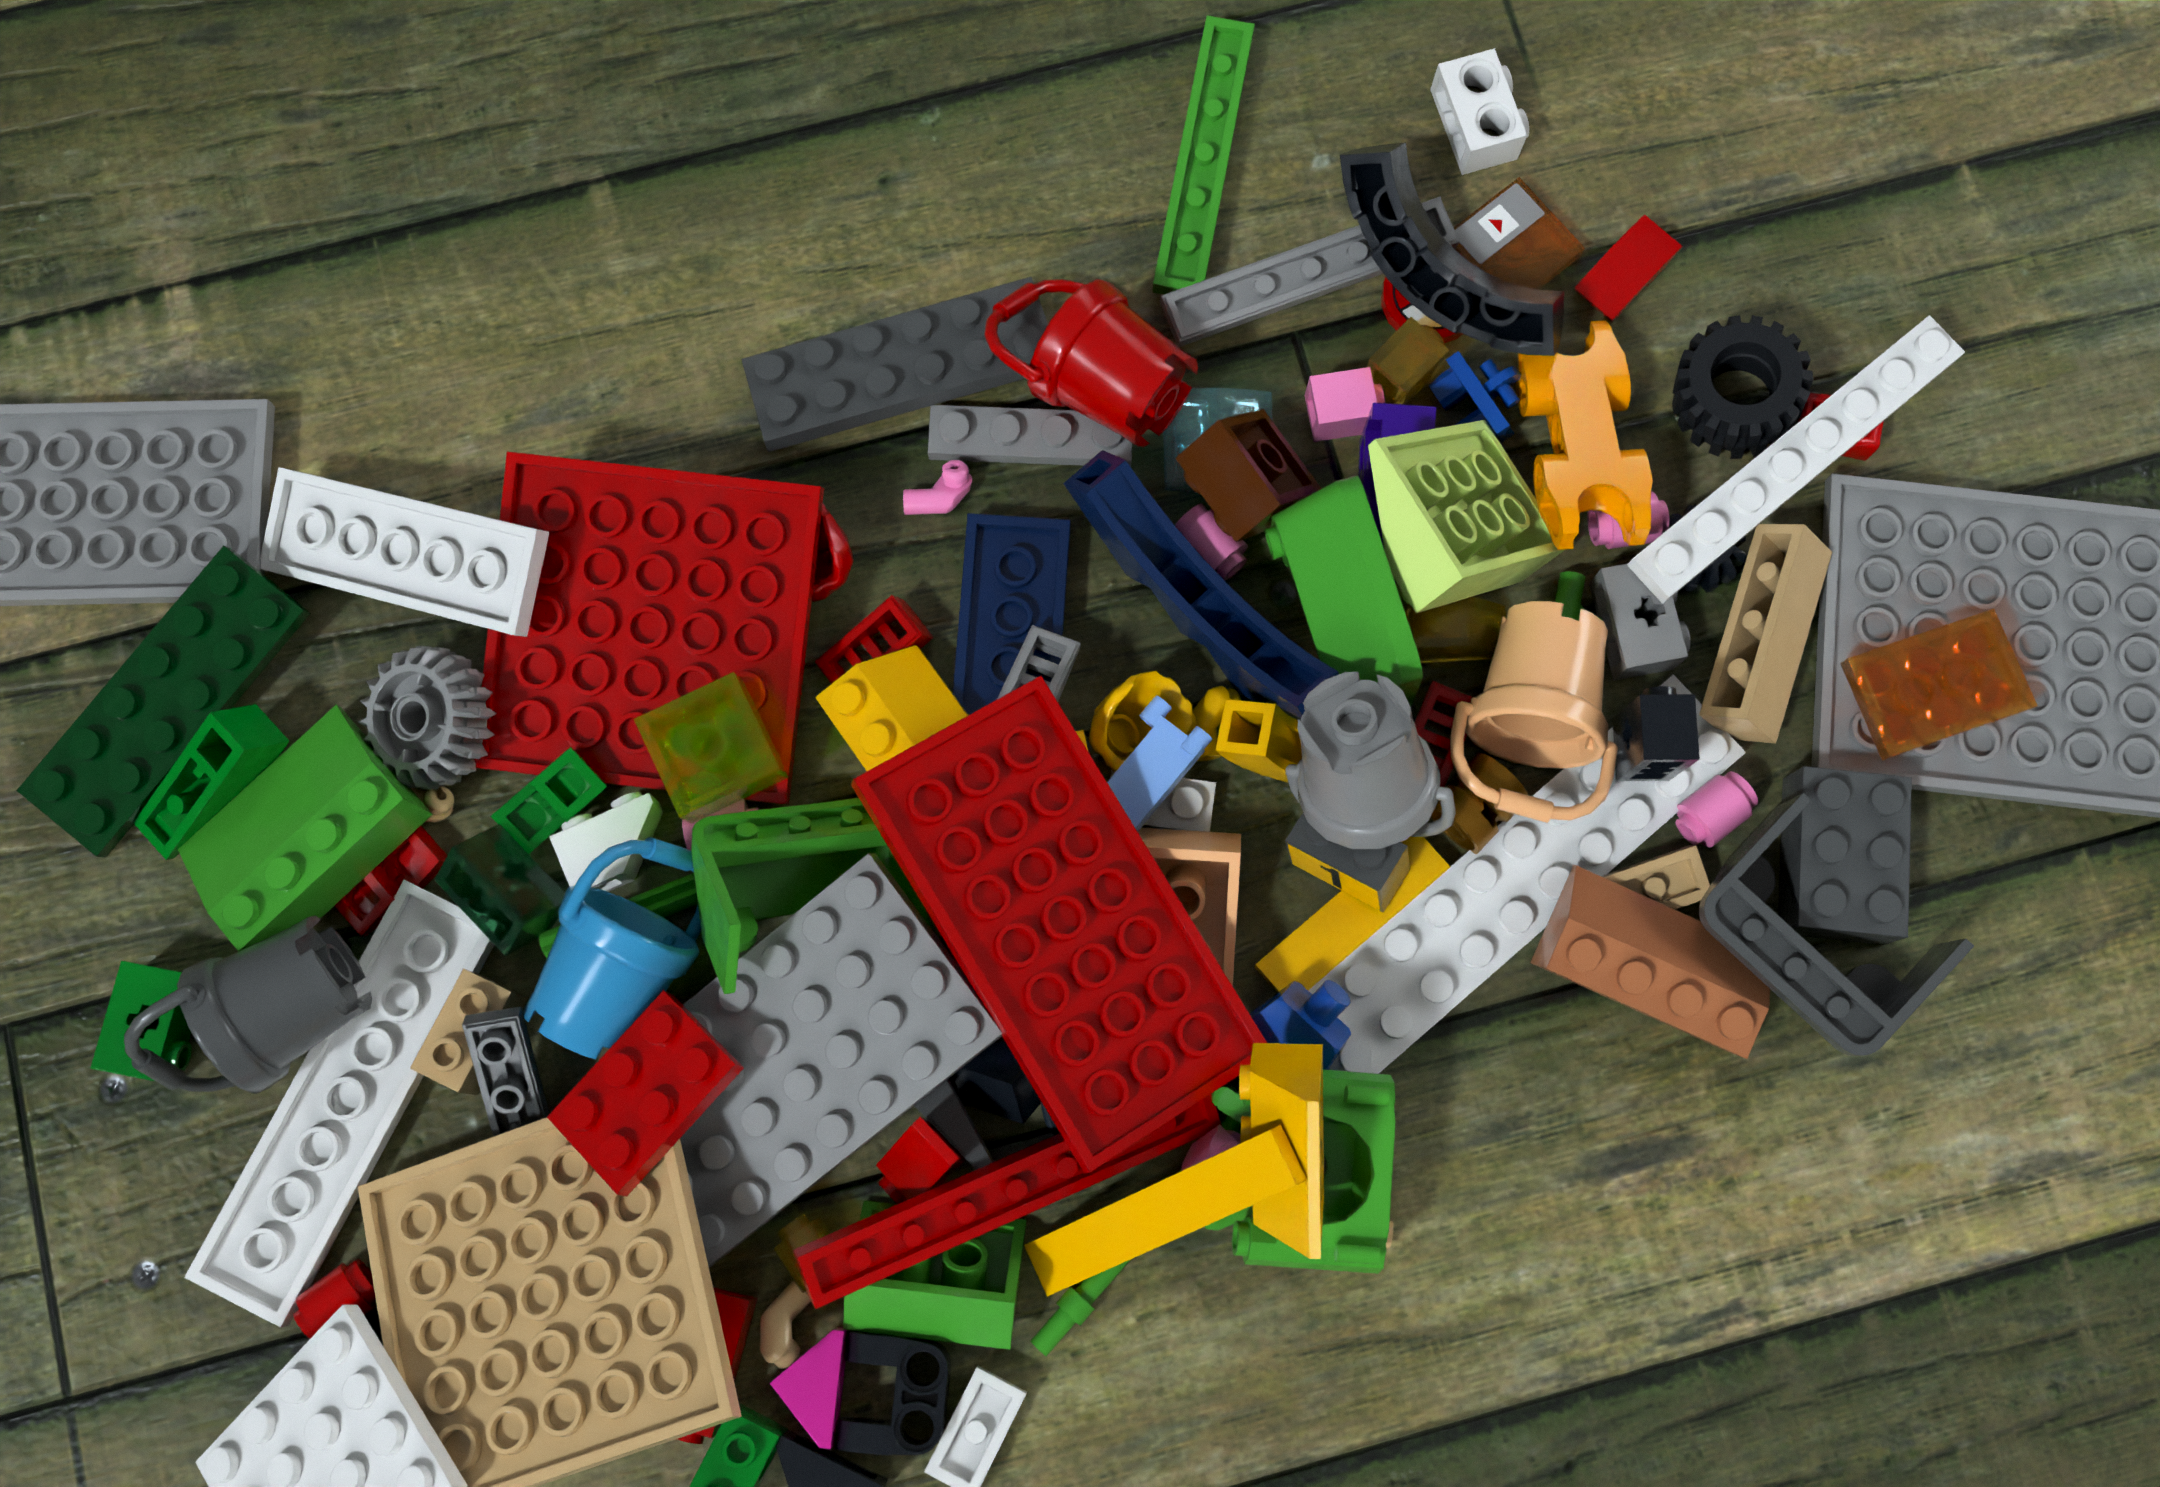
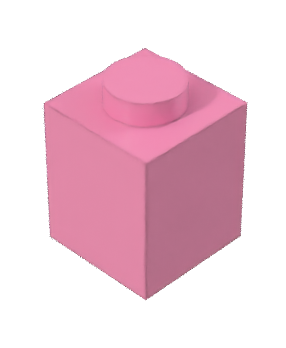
(1341, 403)

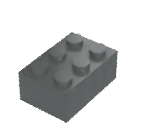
(1847, 856)

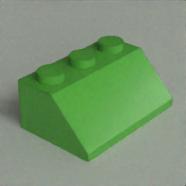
(951, 1297)

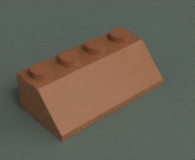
(1652, 962)

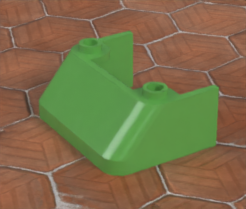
(1347, 585)
(773, 866)

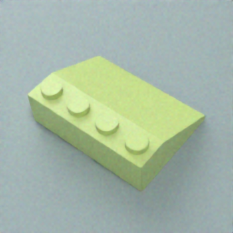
(1455, 514)

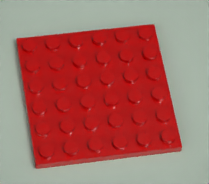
(644, 598)

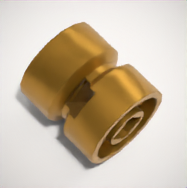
(1475, 816)

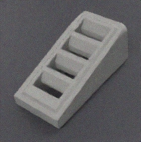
(1049, 643)

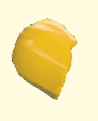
(1116, 720)

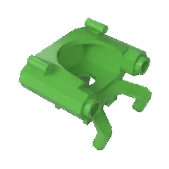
(1356, 1178)

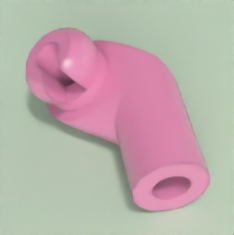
(944, 494)

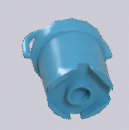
(610, 956)

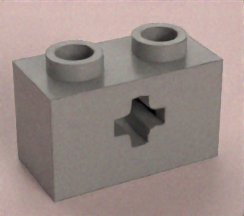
(1631, 644)

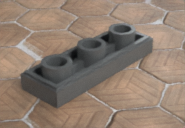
(502, 1063)

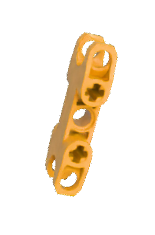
(1586, 458)

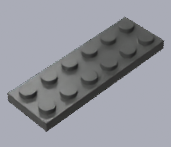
(887, 367)

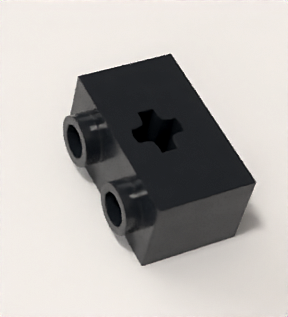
(1656, 735)

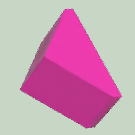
(815, 1387)

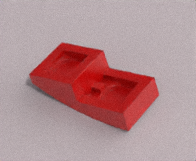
(1628, 268)
(414, 860)

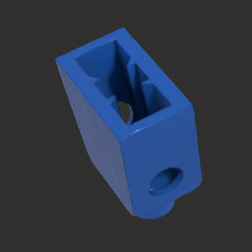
(1306, 1018)

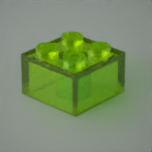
(711, 748)

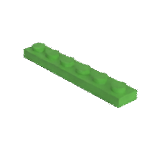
(1203, 154)

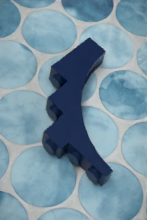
(1200, 603)

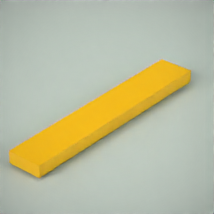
(1166, 1210)

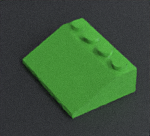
(301, 833)

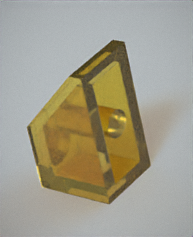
(1456, 630)

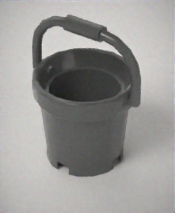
(257, 1009)

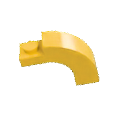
(1259, 738)

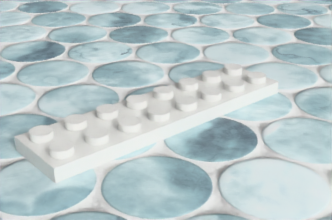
(338, 1112)

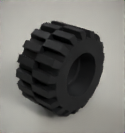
(1748, 349)

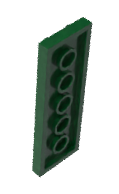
(152, 707)

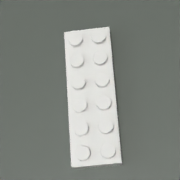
(404, 551)

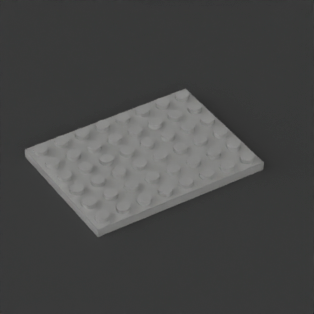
(2074, 600)

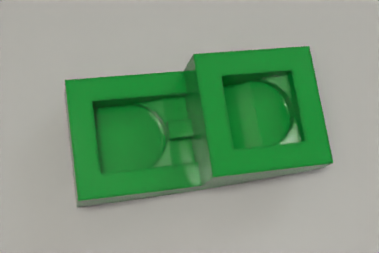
(549, 800)

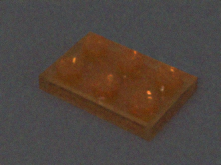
(1938, 684)

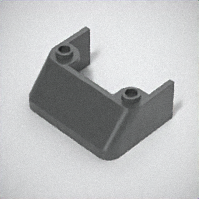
(1849, 1011)

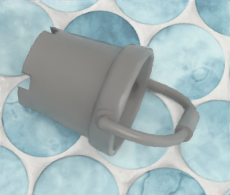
(1365, 767)

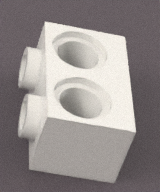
(1468, 112)

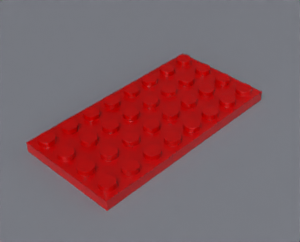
(1061, 921)

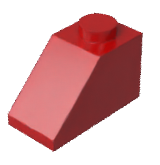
(917, 1162)

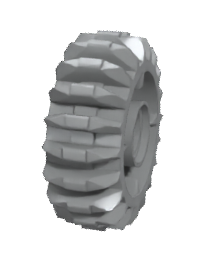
(428, 716)

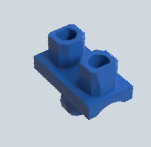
(1461, 382)

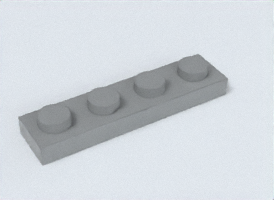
(1019, 436)

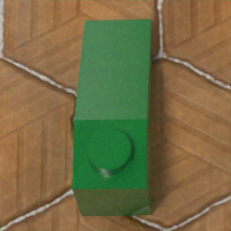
(210, 772)

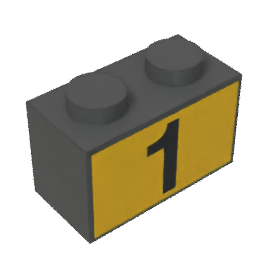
(1362, 873)

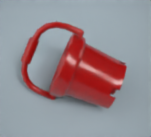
(1099, 358)

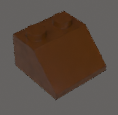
(1245, 473)

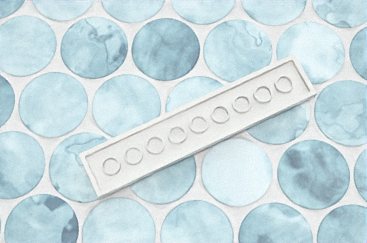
(1500, 901)

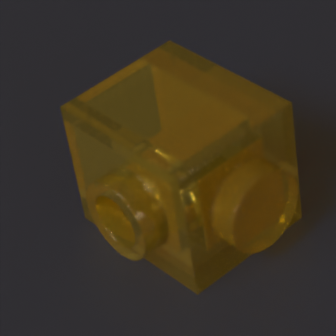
(1408, 361)

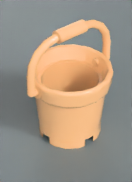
(1540, 706)

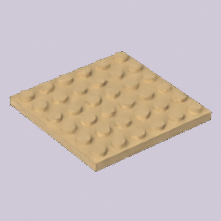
(545, 1307)

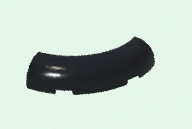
(1432, 271)

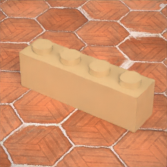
(1766, 632)

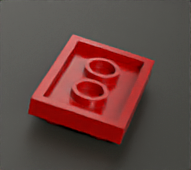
(644, 1093)

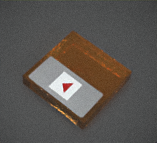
(1517, 238)

